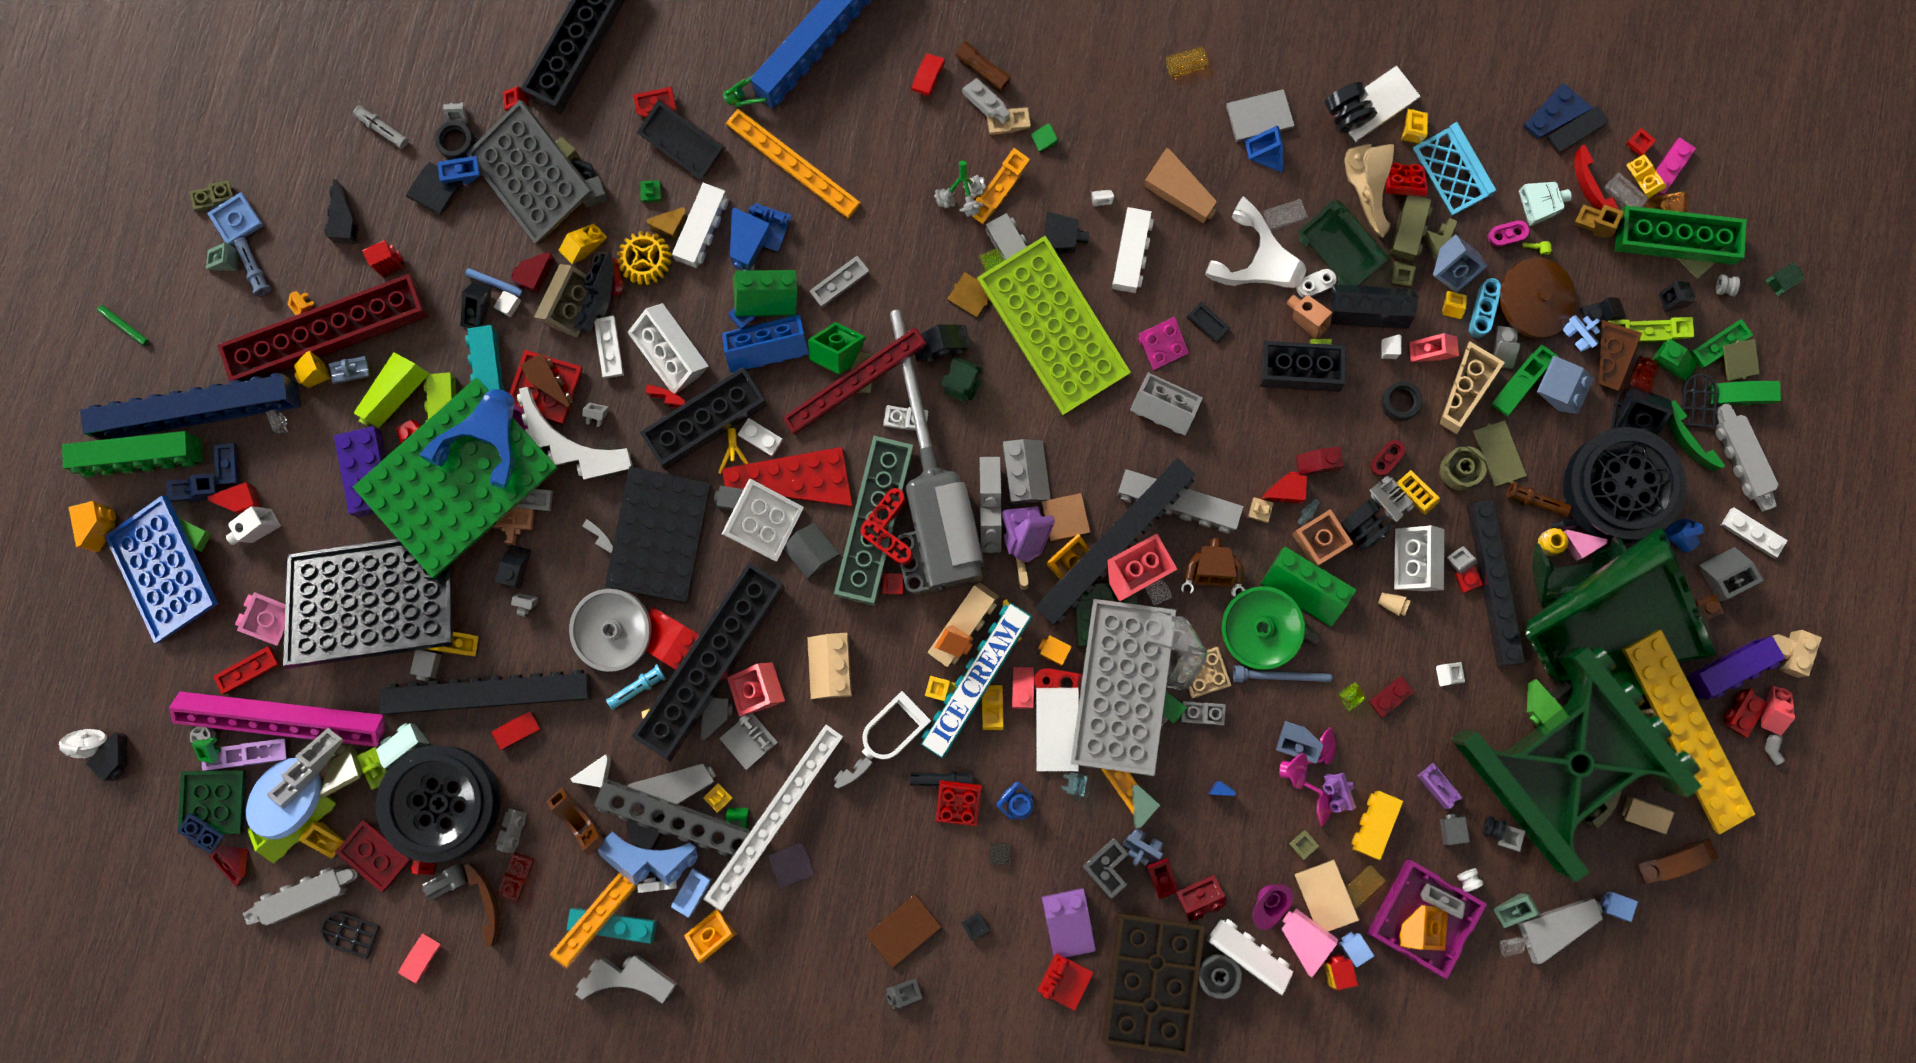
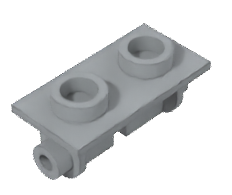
(509, 839)

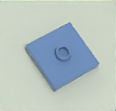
(235, 218)

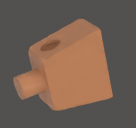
(1310, 315)

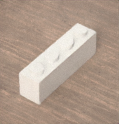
(700, 225)
(1131, 250)

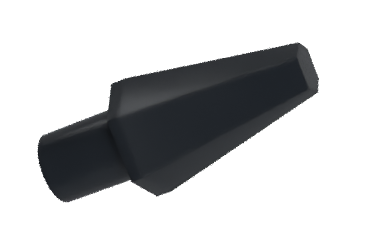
(1565, 524)

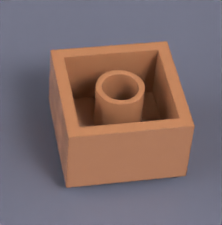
(1322, 538)

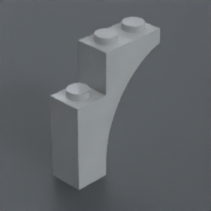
(990, 504)
(636, 974)

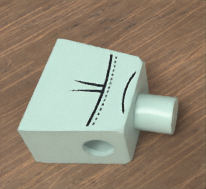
(1543, 201)

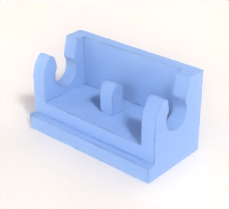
(691, 893)

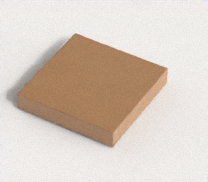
(1068, 516)

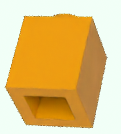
(1054, 650)

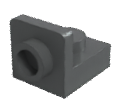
(903, 993)

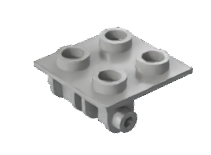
(1382, 494)
(748, 740)

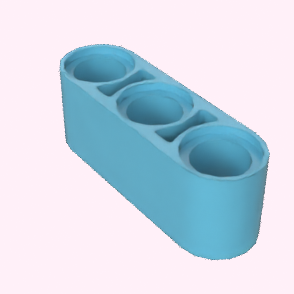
(1481, 317)

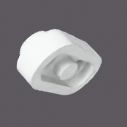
(1317, 283)

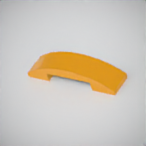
(1001, 184)

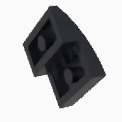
(430, 192)

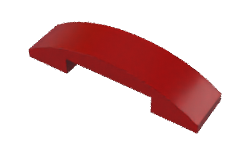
(1587, 182)

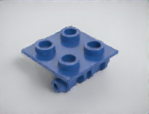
(778, 223)

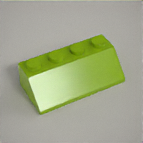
(276, 848)

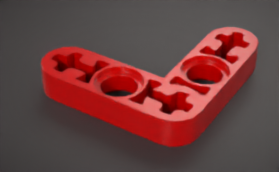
(881, 525)

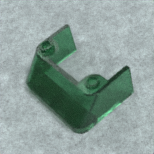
(1555, 582)

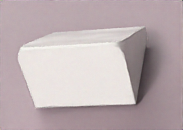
(1102, 198)
(507, 303)
(1450, 674)

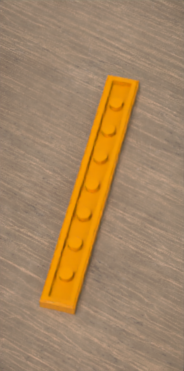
(793, 163)

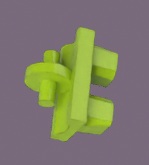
(372, 767)

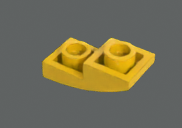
(1646, 176)

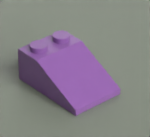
(1068, 923)

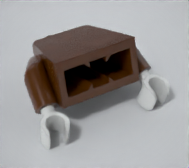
(1215, 567)

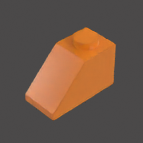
(954, 642)

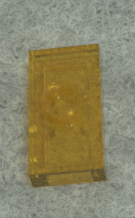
(1364, 885)

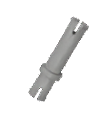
(363, 114)

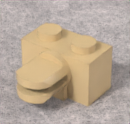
(1798, 651)

